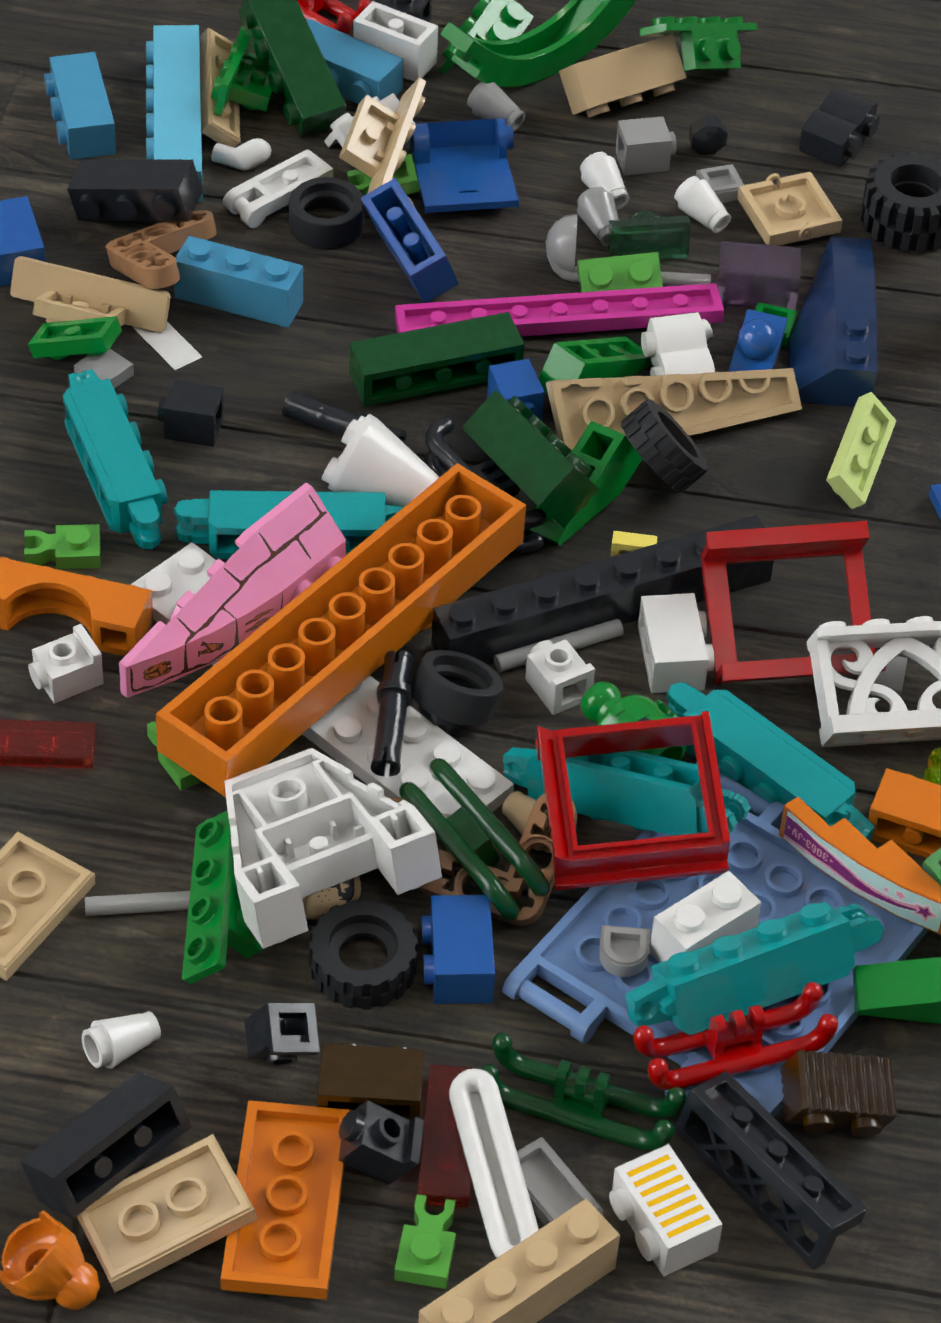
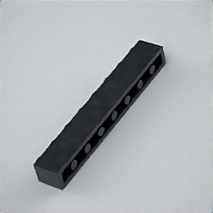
(584, 596)

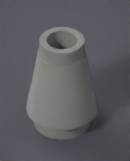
(491, 102)
(596, 209)

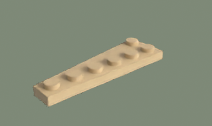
(693, 400)

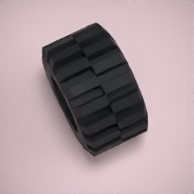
(904, 202)

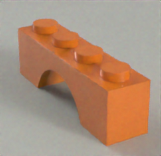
(111, 611)

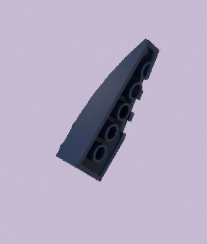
(837, 327)

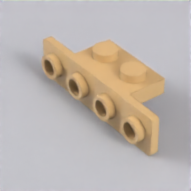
(379, 135)
(75, 295)

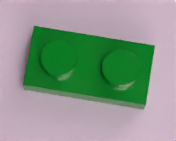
(75, 337)

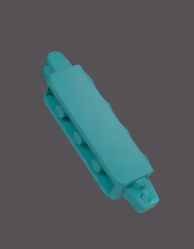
(113, 458)
(229, 513)
(768, 758)
(630, 790)
(754, 967)

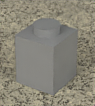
(644, 145)

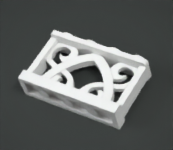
(862, 721)

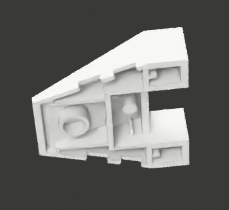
(313, 827)

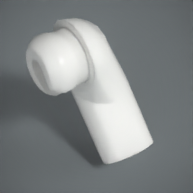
(244, 156)

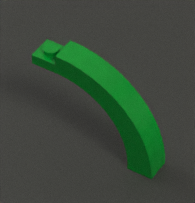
(542, 50)

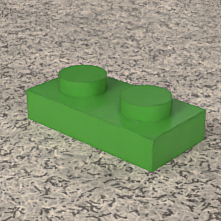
(620, 272)

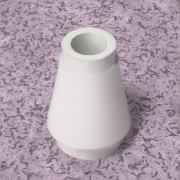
(602, 171)
(701, 203)
(118, 1038)

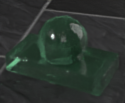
(648, 234)

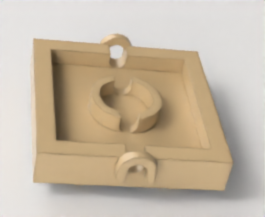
(790, 209)

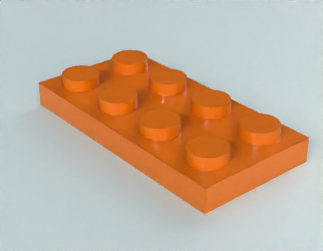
(295, 1187)

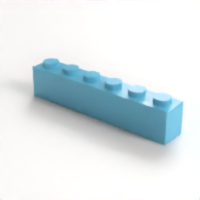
(174, 96)

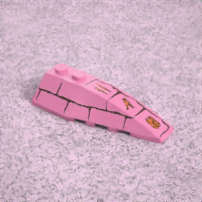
(270, 568)

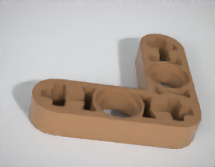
(146, 253)
(515, 886)

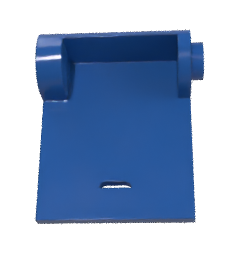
(464, 165)

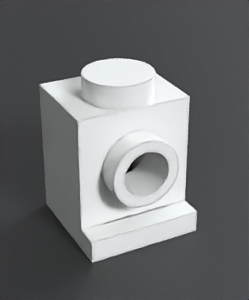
(67, 665)
(554, 667)

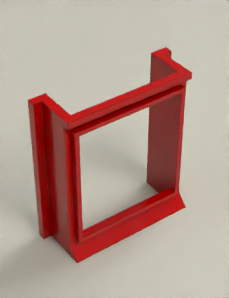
(773, 544)
(641, 858)

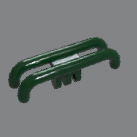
(470, 836)
(582, 1100)

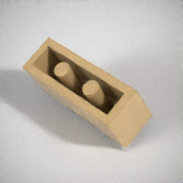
(623, 76)

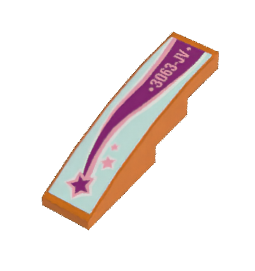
(877, 874)

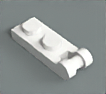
(274, 187)

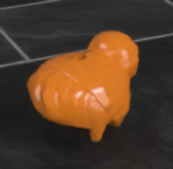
(48, 1264)

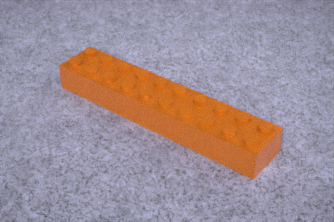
(339, 629)

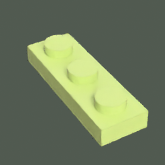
(861, 450)

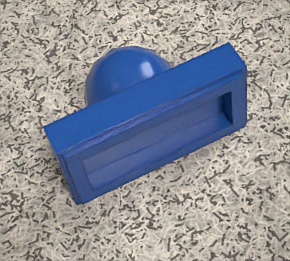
(758, 342)

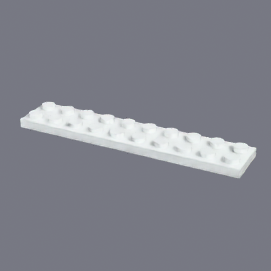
(350, 726)

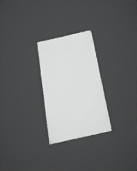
(170, 346)

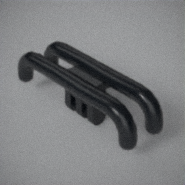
(442, 452)

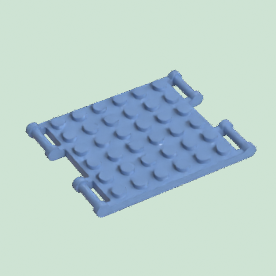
(764, 865)

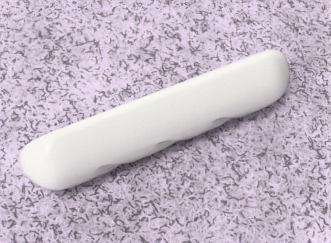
(492, 1160)

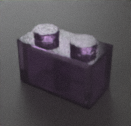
(758, 274)

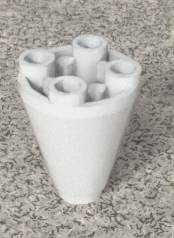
(378, 463)

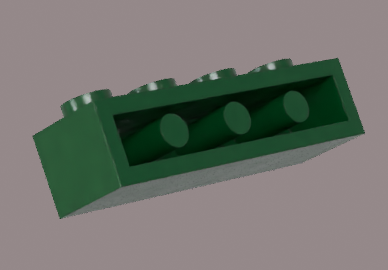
(293, 63)
(432, 358)
(530, 458)

